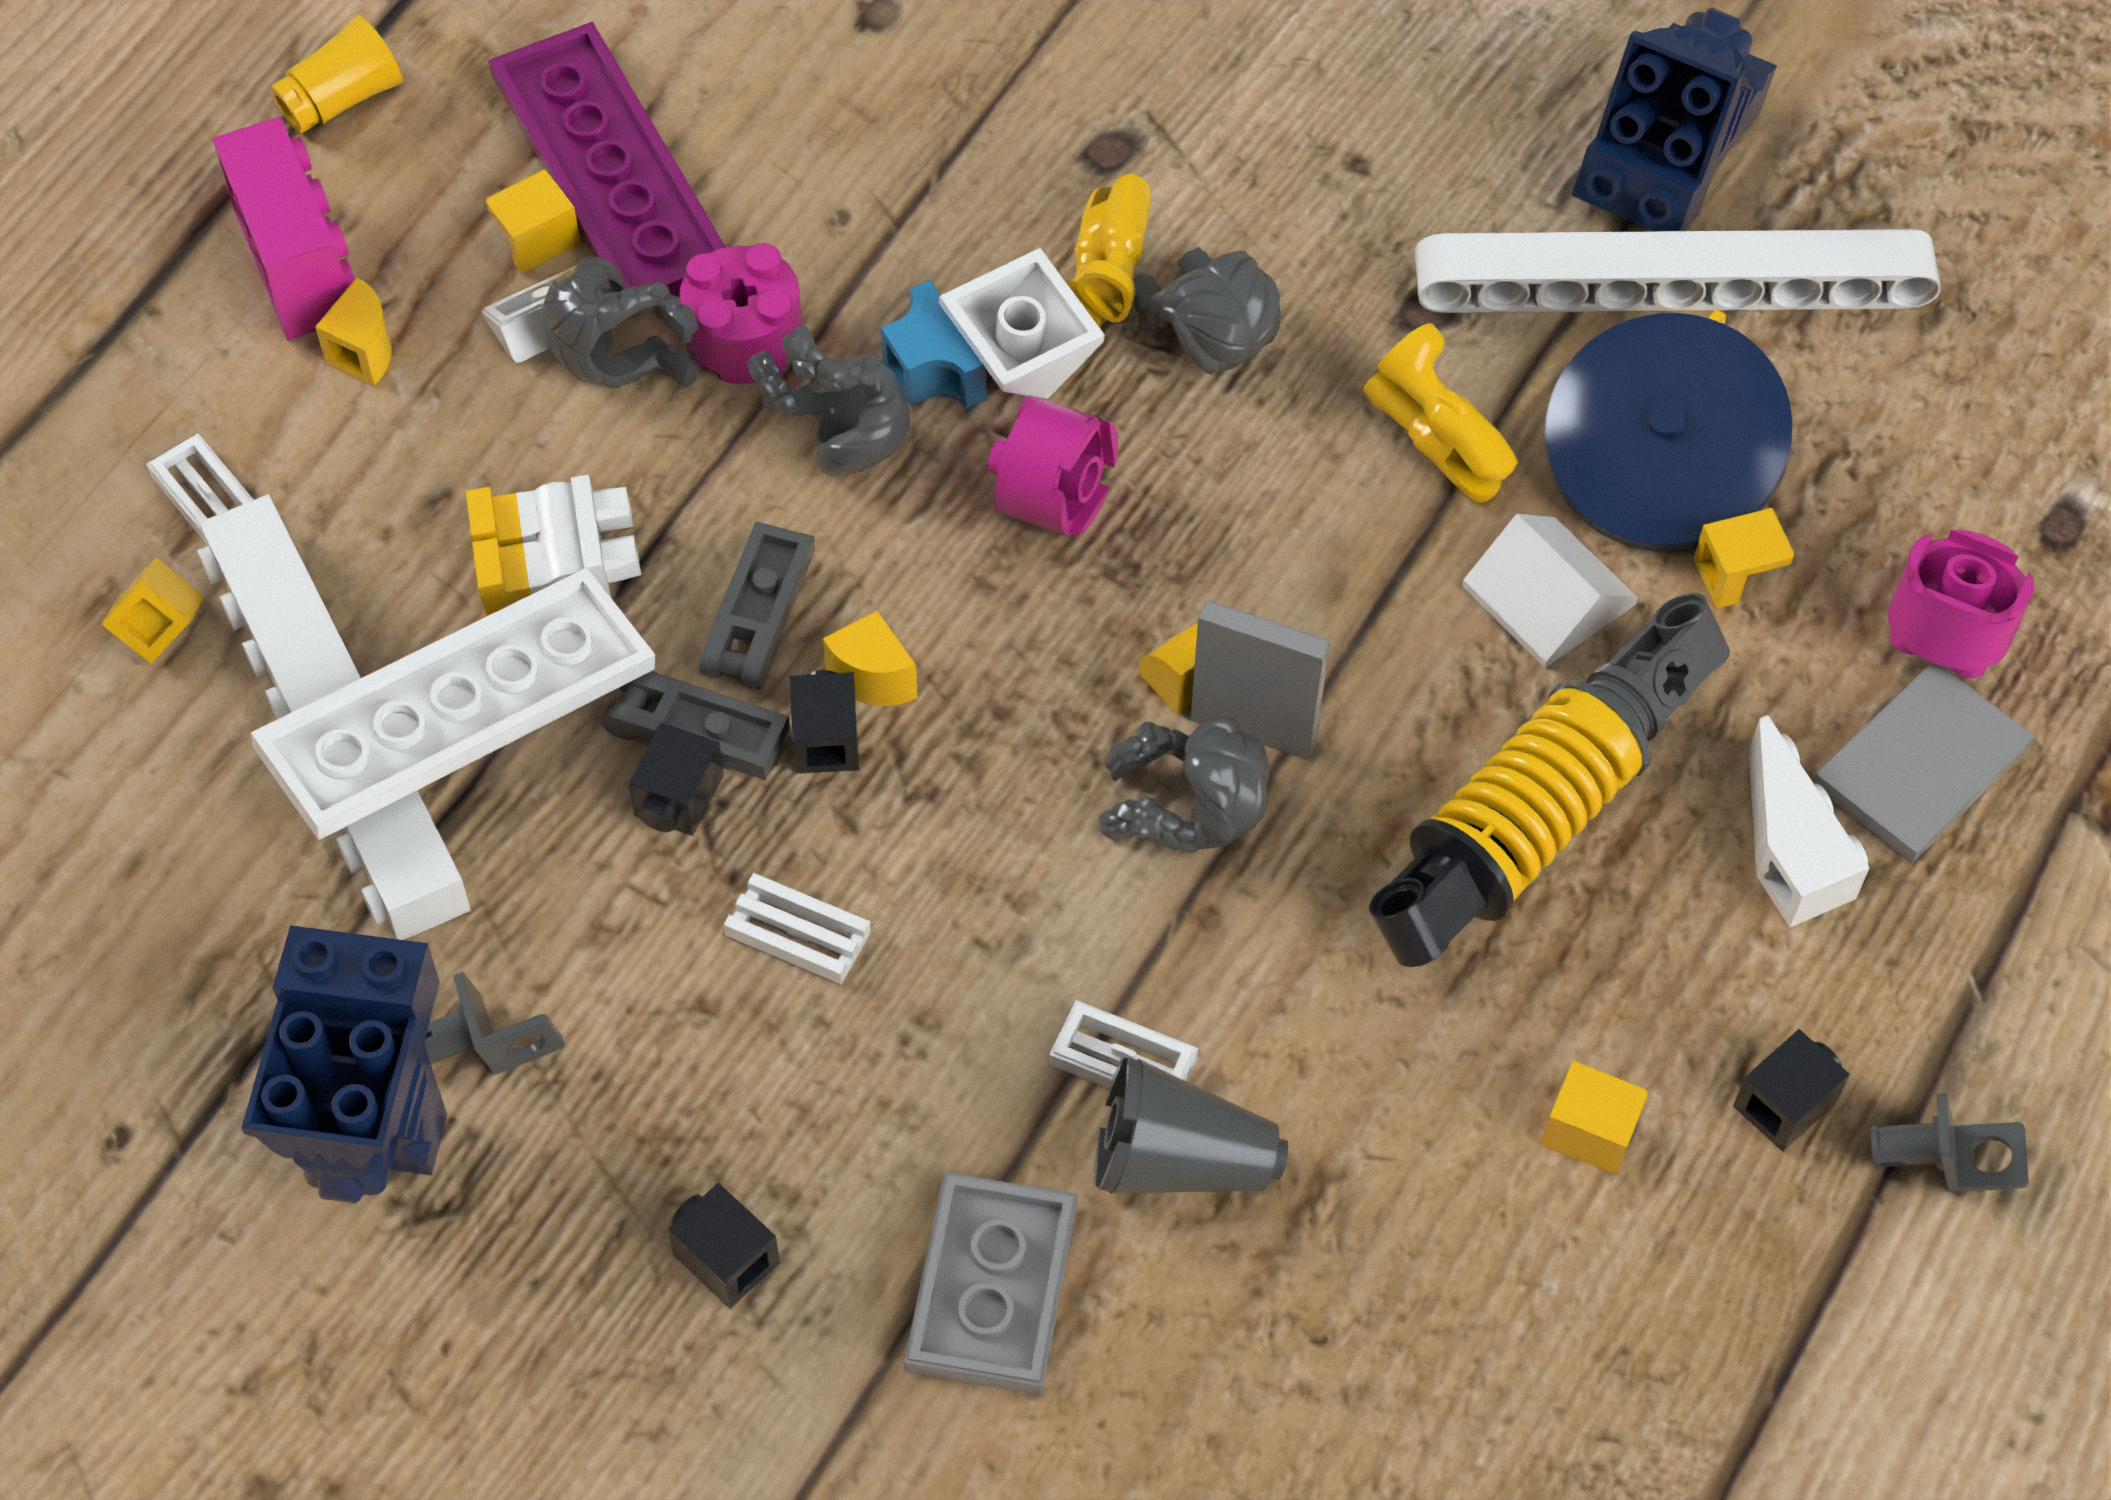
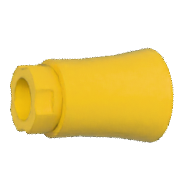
(337, 76)

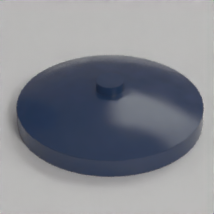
(1667, 430)

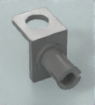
(472, 1029)
(1952, 1150)

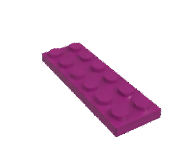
(605, 156)

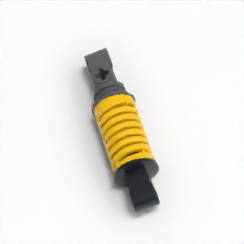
(1546, 784)

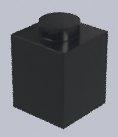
(824, 722)
(676, 780)
(1791, 1089)
(723, 1244)

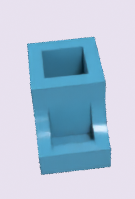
(931, 353)

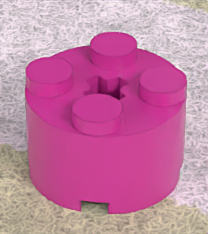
(742, 305)
(1053, 466)
(1959, 602)

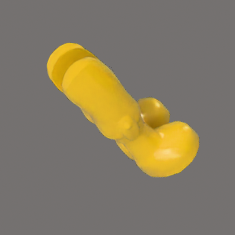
(1111, 247)
(1439, 420)

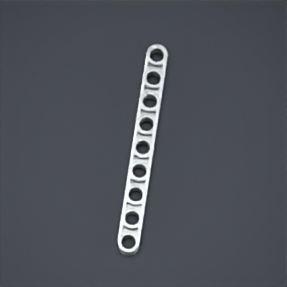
(1676, 271)

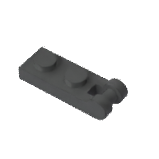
(757, 604)
(746, 732)

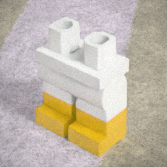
(547, 535)

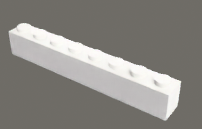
(306, 659)

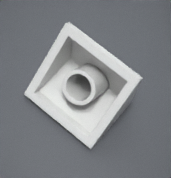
(1024, 325)
(1546, 587)

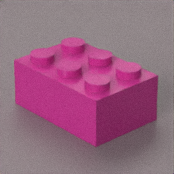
(285, 223)

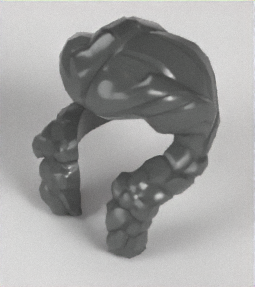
(592, 301)
(1217, 308)
(852, 397)
(1223, 769)

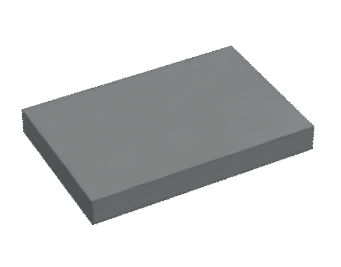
(1259, 676)
(1923, 761)
(991, 1283)

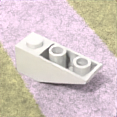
(1798, 842)

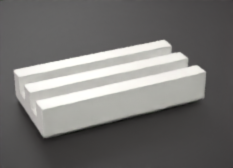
(177, 458)
(804, 906)
(1122, 1030)

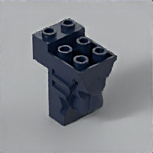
(1672, 119)
(348, 1063)

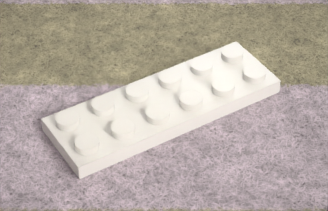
(452, 702)

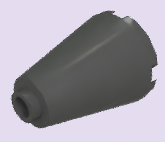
(1181, 1138)

